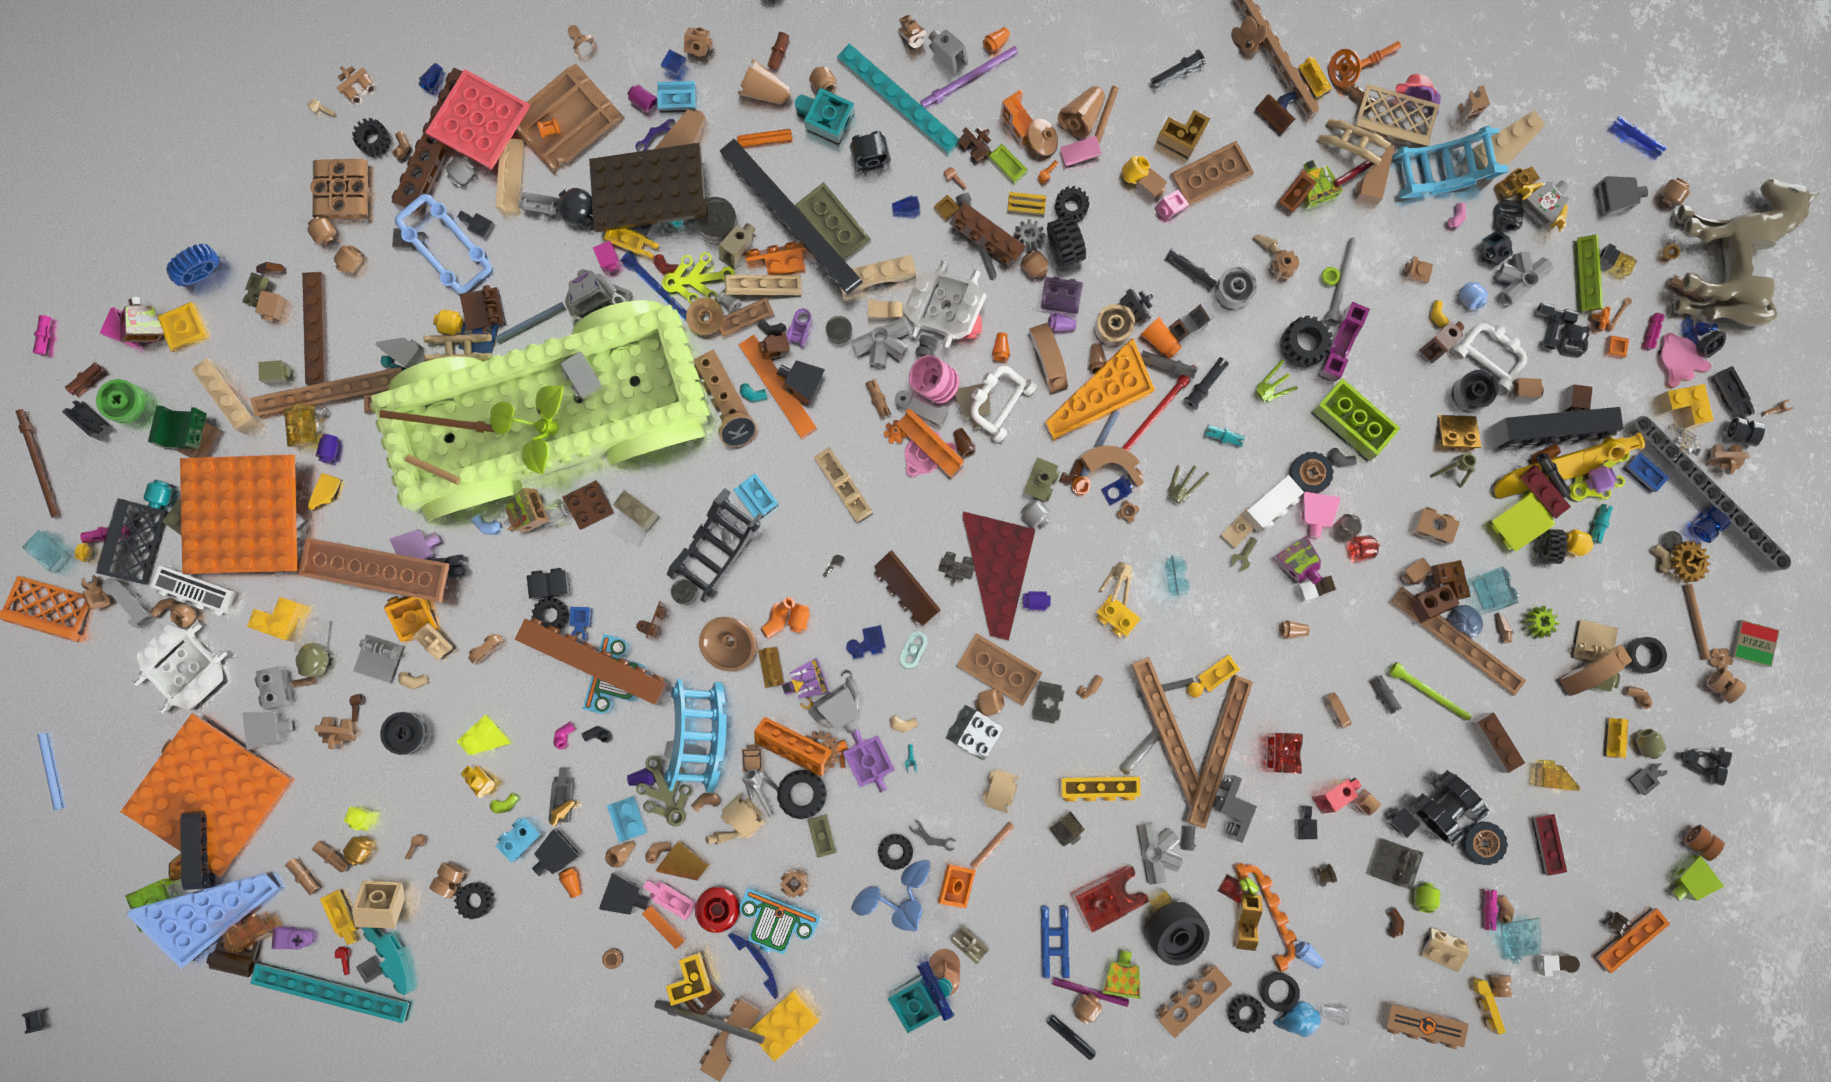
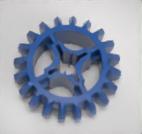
(192, 265)

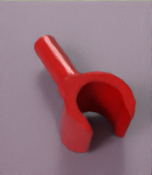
(342, 953)

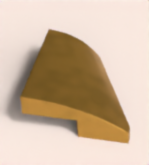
(683, 863)

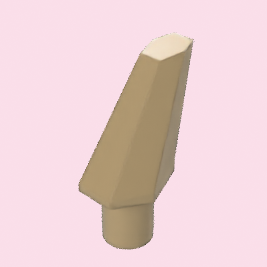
(1267, 243)
(720, 837)

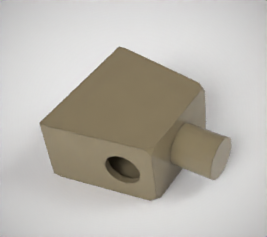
(735, 245)
(964, 403)

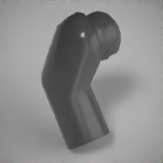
(1340, 460)

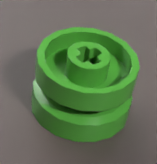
(122, 401)

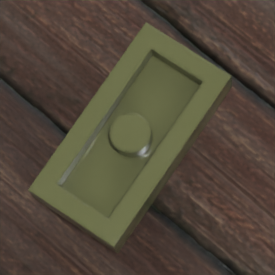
(821, 836)

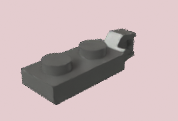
(561, 792)

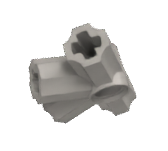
(1522, 269)
(879, 349)
(1164, 857)

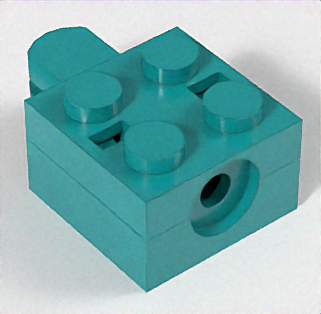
(825, 114)
(915, 1001)

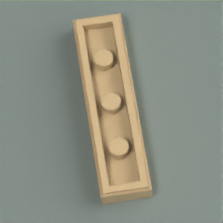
(763, 285)

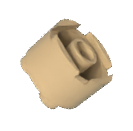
(1118, 315)
(1001, 790)
(742, 816)

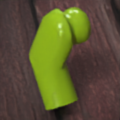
(503, 806)
(1248, 884)

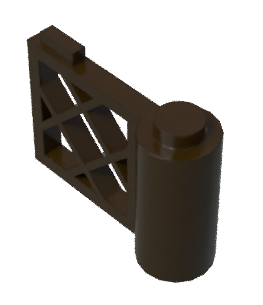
(233, 963)

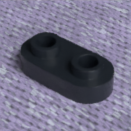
(1711, 344)

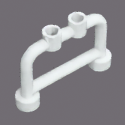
(1496, 333)
(980, 397)

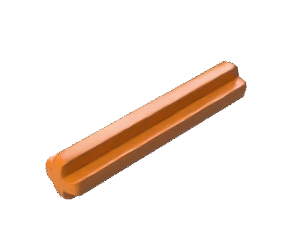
(764, 137)

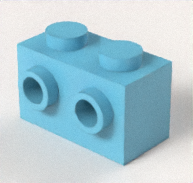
(519, 839)

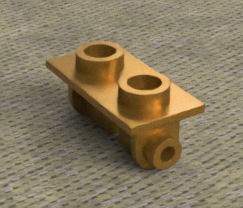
(771, 667)

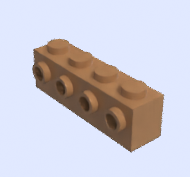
(718, 384)

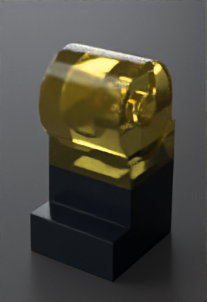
(1617, 260)

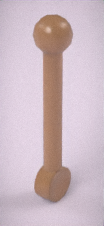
(1626, 302)

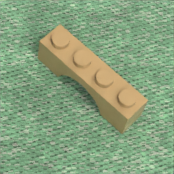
(892, 270)

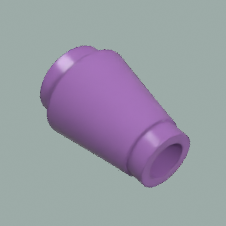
(1061, 323)

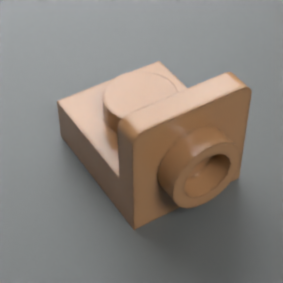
(1418, 270)

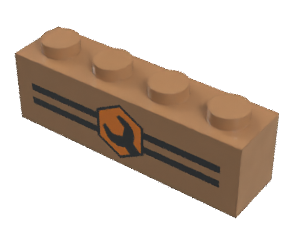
(1425, 1025)

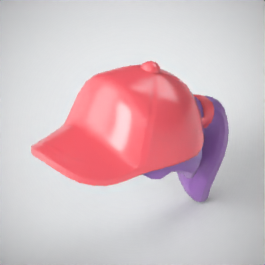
(1419, 87)

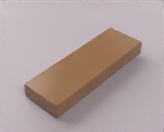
(746, 317)

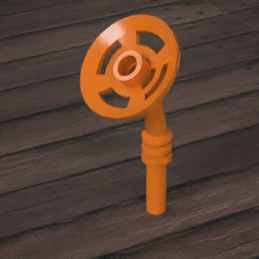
(1352, 67)

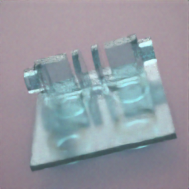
(1179, 567)
(1520, 939)

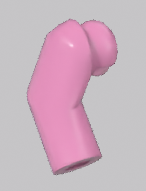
(1460, 216)

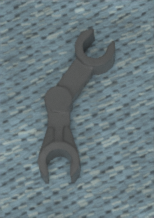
(930, 840)

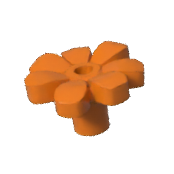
(1602, 318)
(894, 435)

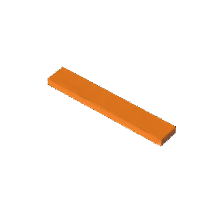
(767, 372)

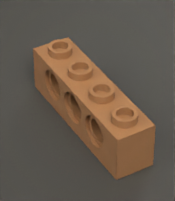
(1204, 999)

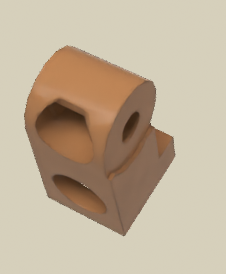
(1366, 803)

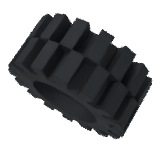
(365, 127)
(1072, 193)
(1553, 546)
(557, 605)
(883, 852)
(461, 900)
(1255, 1022)

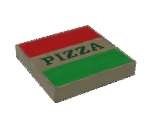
(1755, 643)

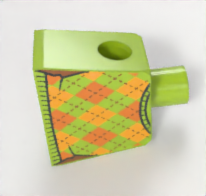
(1122, 977)

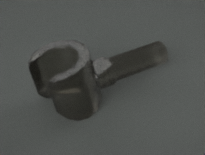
(836, 560)

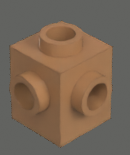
(697, 41)
(1281, 269)
(790, 890)

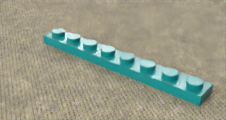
(898, 98)
(330, 993)

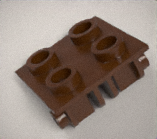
(481, 308)
(588, 504)
(652, 629)

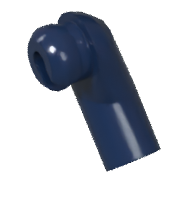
(1287, 98)

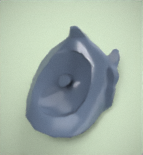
(1466, 620)

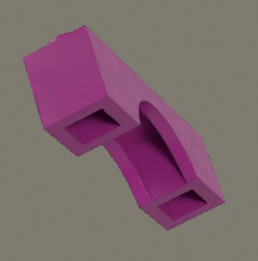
(1343, 341)

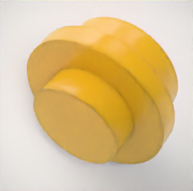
(83, 552)

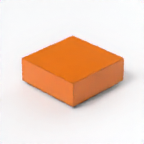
(1617, 346)

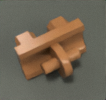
(911, 31)
(346, 87)
(1727, 460)
(334, 735)

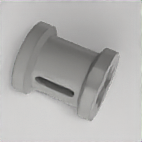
(728, 301)

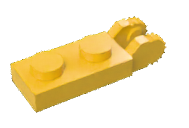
(630, 241)
(1489, 1006)

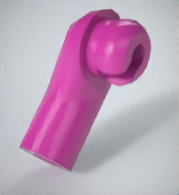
(561, 735)

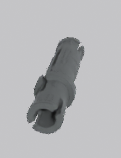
(1176, 367)

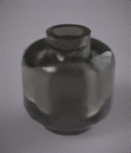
(1347, 527)

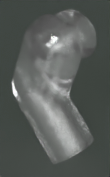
(319, 411)

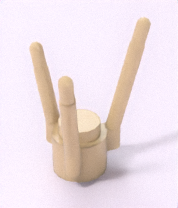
(1122, 573)

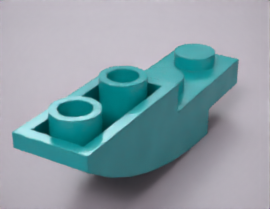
(395, 963)

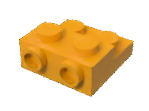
(408, 615)

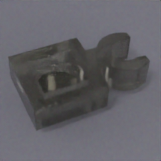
(399, 243)

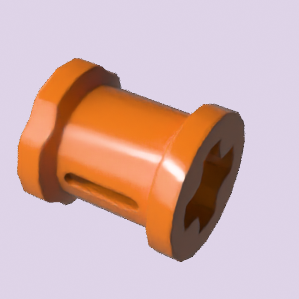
(548, 127)

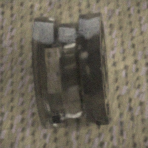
(839, 330)

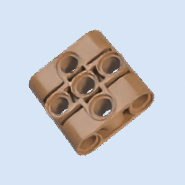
(326, 202)

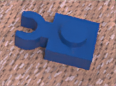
(580, 618)

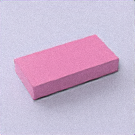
(1080, 150)

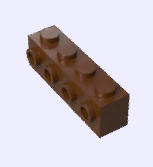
(987, 234)

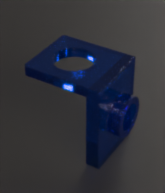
(1123, 486)

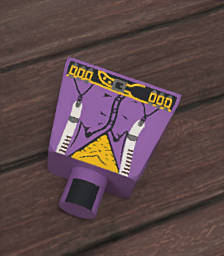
(807, 681)

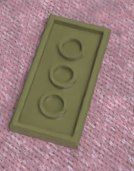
(833, 221)

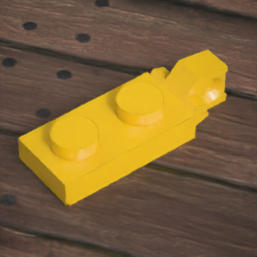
(339, 916)

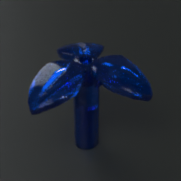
(1700, 329)

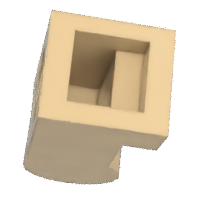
(884, 310)

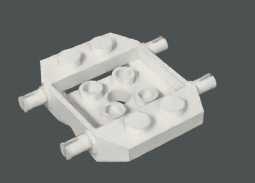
(963, 295)
(179, 688)

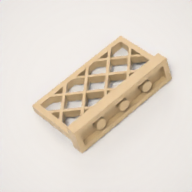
(1393, 133)

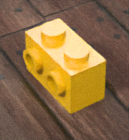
(1117, 617)

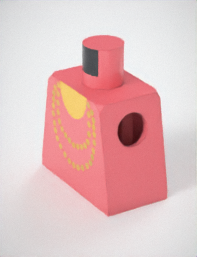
(1337, 795)

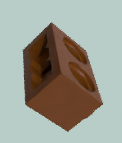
(1435, 605)

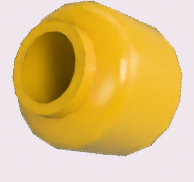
(1135, 169)
(448, 322)
(1578, 542)

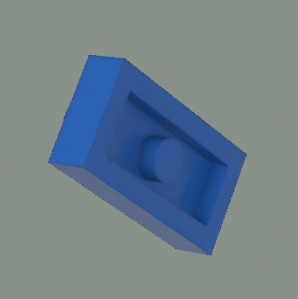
(1647, 472)

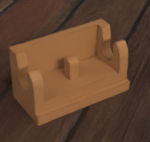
(1477, 104)

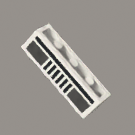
(193, 589)

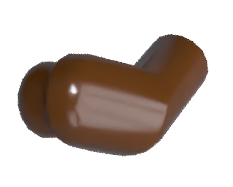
(1398, 923)

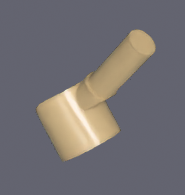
(314, 105)

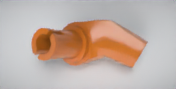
(777, 617)

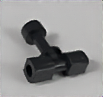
(1556, 318)

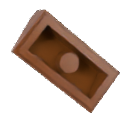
(1297, 190)

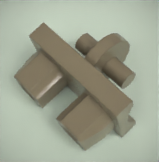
(969, 944)

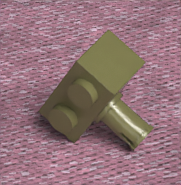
(1041, 479)

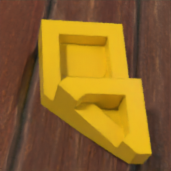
(324, 490)

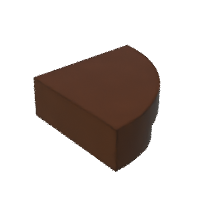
(269, 268)

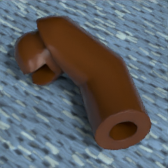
(1075, 471)

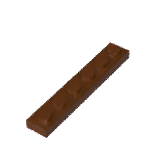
(314, 327)

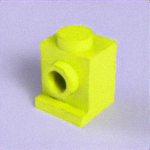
(358, 818)

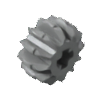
(1025, 229)

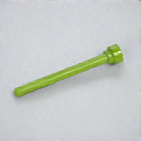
(1397, 671)

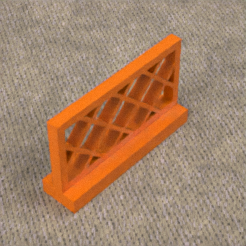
(35, 622)

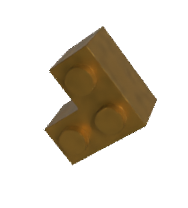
(1183, 137)

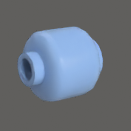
(1473, 295)

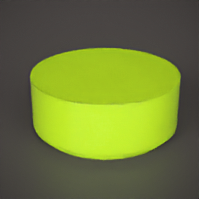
(1330, 276)

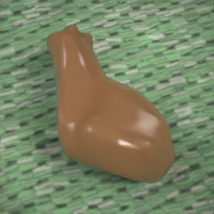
(617, 854)

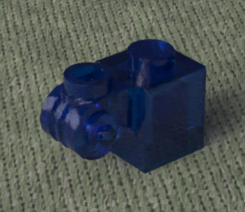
(872, 642)

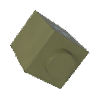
(273, 372)

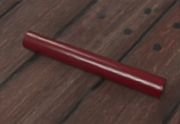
(1350, 174)

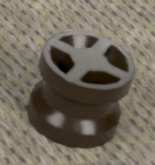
(1325, 875)
(1618, 923)

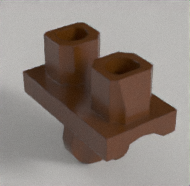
(969, 137)

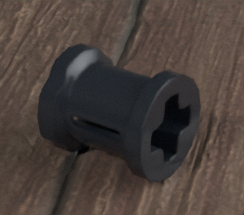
(33, 1021)

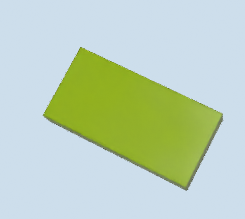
(1007, 163)

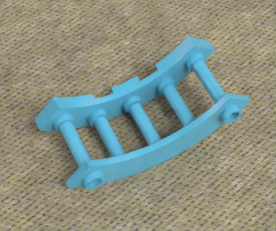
(1452, 182)
(716, 736)

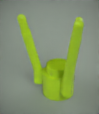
(1265, 391)

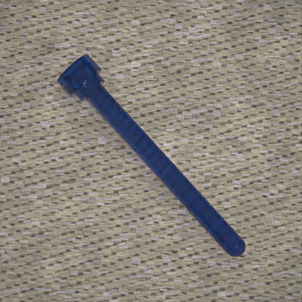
(630, 260)

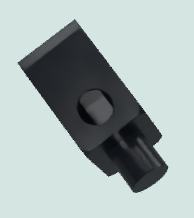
(801, 380)
(555, 853)
(622, 895)

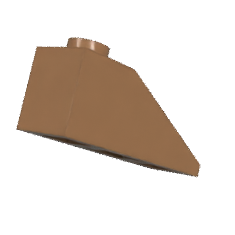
(1373, 184)

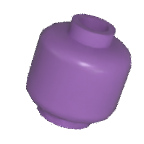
(1601, 479)

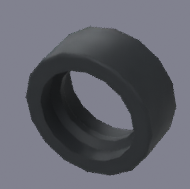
(1660, 650)
(1295, 994)

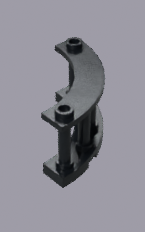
(704, 533)

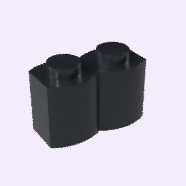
(547, 584)

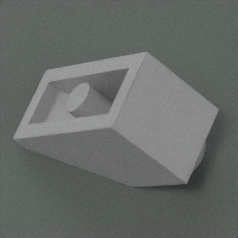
(401, 350)

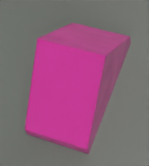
(111, 326)

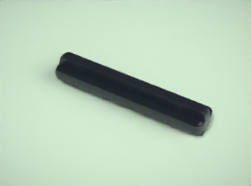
(1071, 1037)

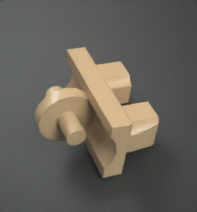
(432, 641)

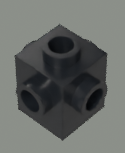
(1497, 246)

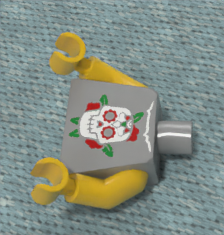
(1546, 202)

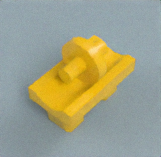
(477, 780)

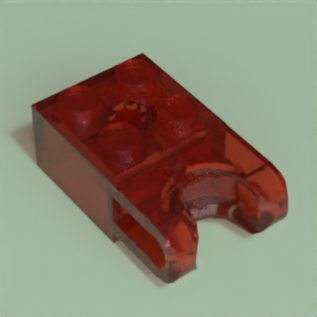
(1284, 752)
(1114, 899)

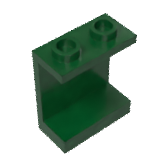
(177, 428)

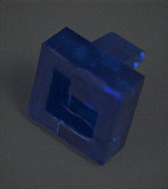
(673, 62)

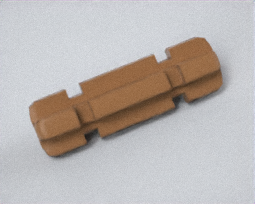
(1357, 93)

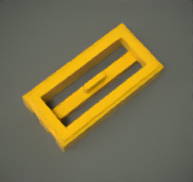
(1026, 203)

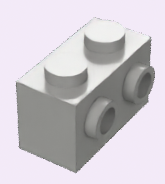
(582, 376)
(273, 688)

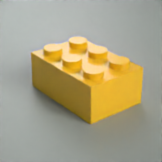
(785, 1024)

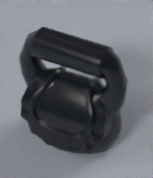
(1508, 219)
(1575, 334)

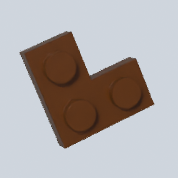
(1454, 575)

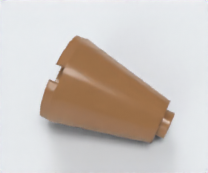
(763, 85)
(1082, 112)

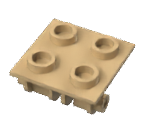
(1594, 640)

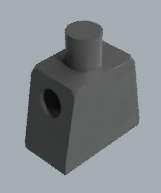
(1620, 194)

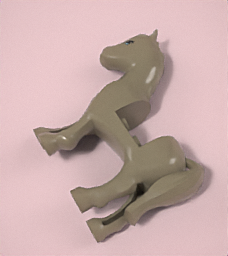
(1743, 295)

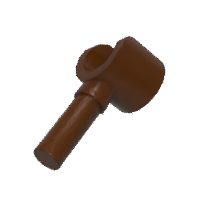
(354, 701)

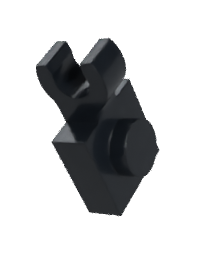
(477, 225)
(1306, 827)

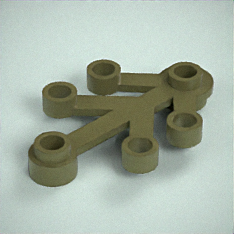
(664, 794)

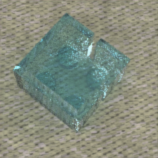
(1495, 590)

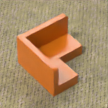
(1016, 115)

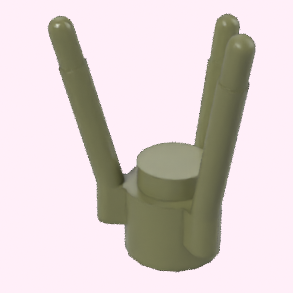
(1464, 463)
(1178, 493)

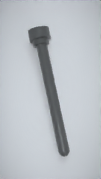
(960, 199)

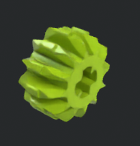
(1535, 622)

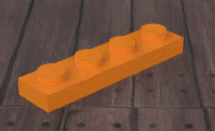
(1632, 940)

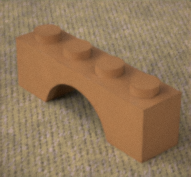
(717, 1061)

